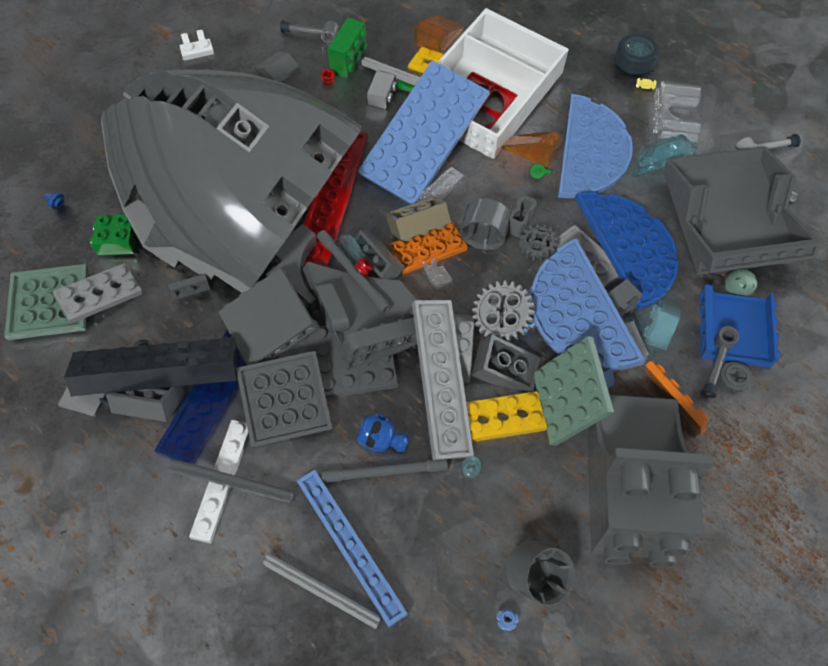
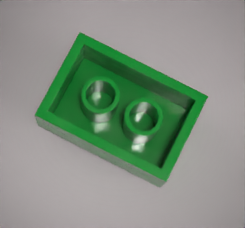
(347, 47)

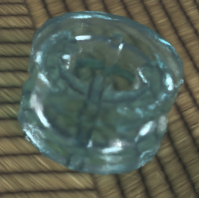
(473, 461)

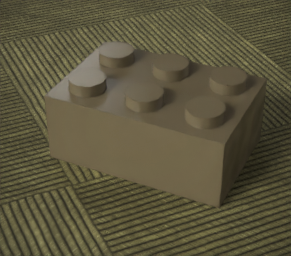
(418, 218)

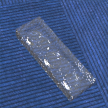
(443, 185)

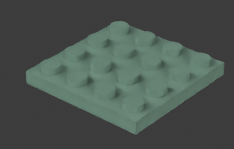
(33, 308)
(573, 391)

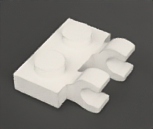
(195, 49)

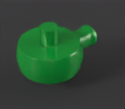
(538, 171)

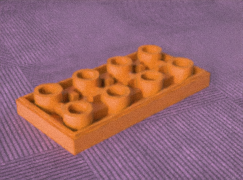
(436, 244)
(670, 389)

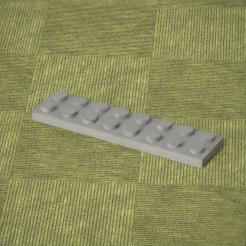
(442, 380)

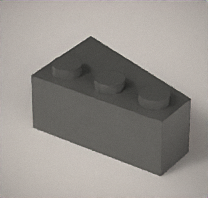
(625, 298)
(147, 403)

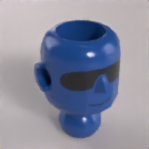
(379, 433)

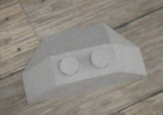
(464, 331)

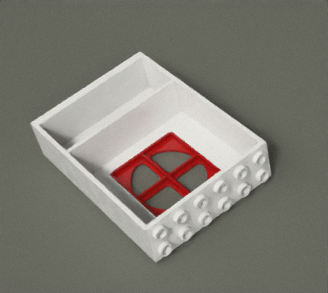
(508, 62)

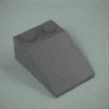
(505, 364)

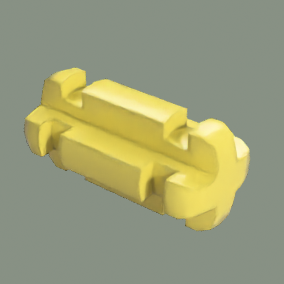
(646, 83)

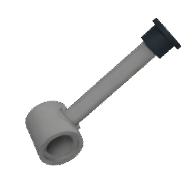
(747, 143)

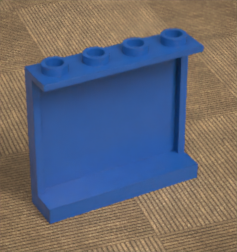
(750, 317)

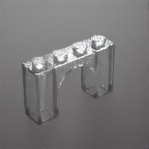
(676, 95)

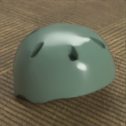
(745, 279)

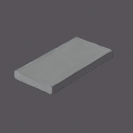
(594, 253)

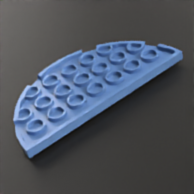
(594, 148)
(575, 305)

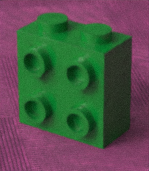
(113, 235)

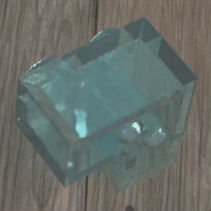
(663, 325)

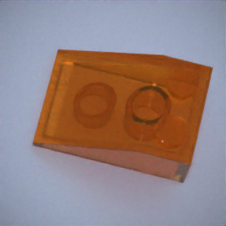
(436, 32)
(536, 147)

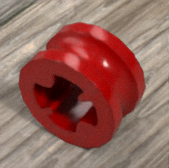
(328, 77)
(363, 266)

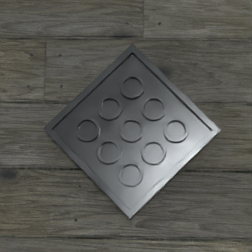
(283, 399)

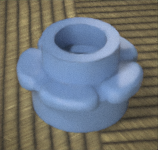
(507, 625)

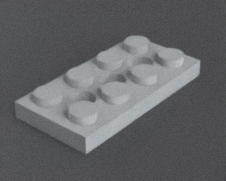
(95, 303)

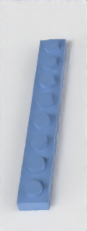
(352, 549)

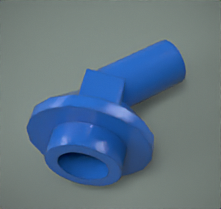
(56, 200)

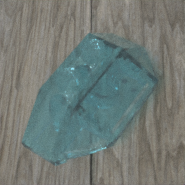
(654, 155)

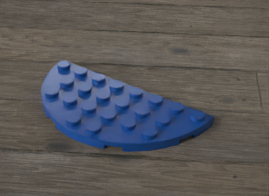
(633, 242)

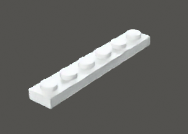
(215, 494)

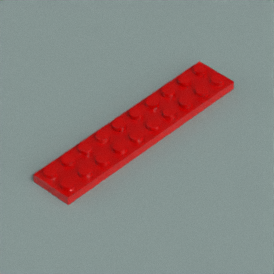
(331, 202)

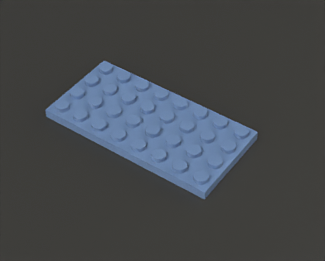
(423, 132)

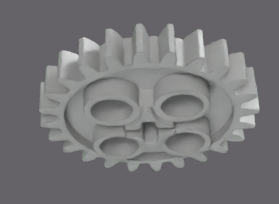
(486, 311)

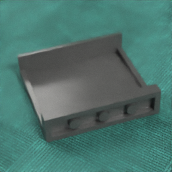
(268, 319)

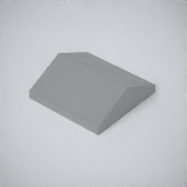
(85, 404)

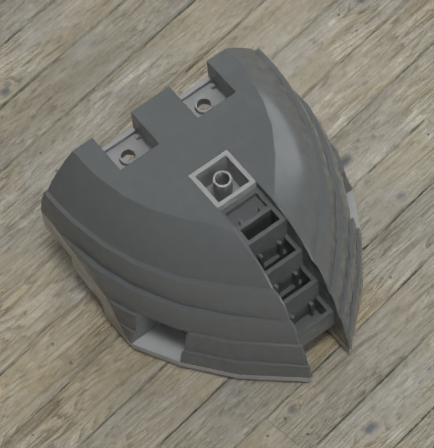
(217, 163)

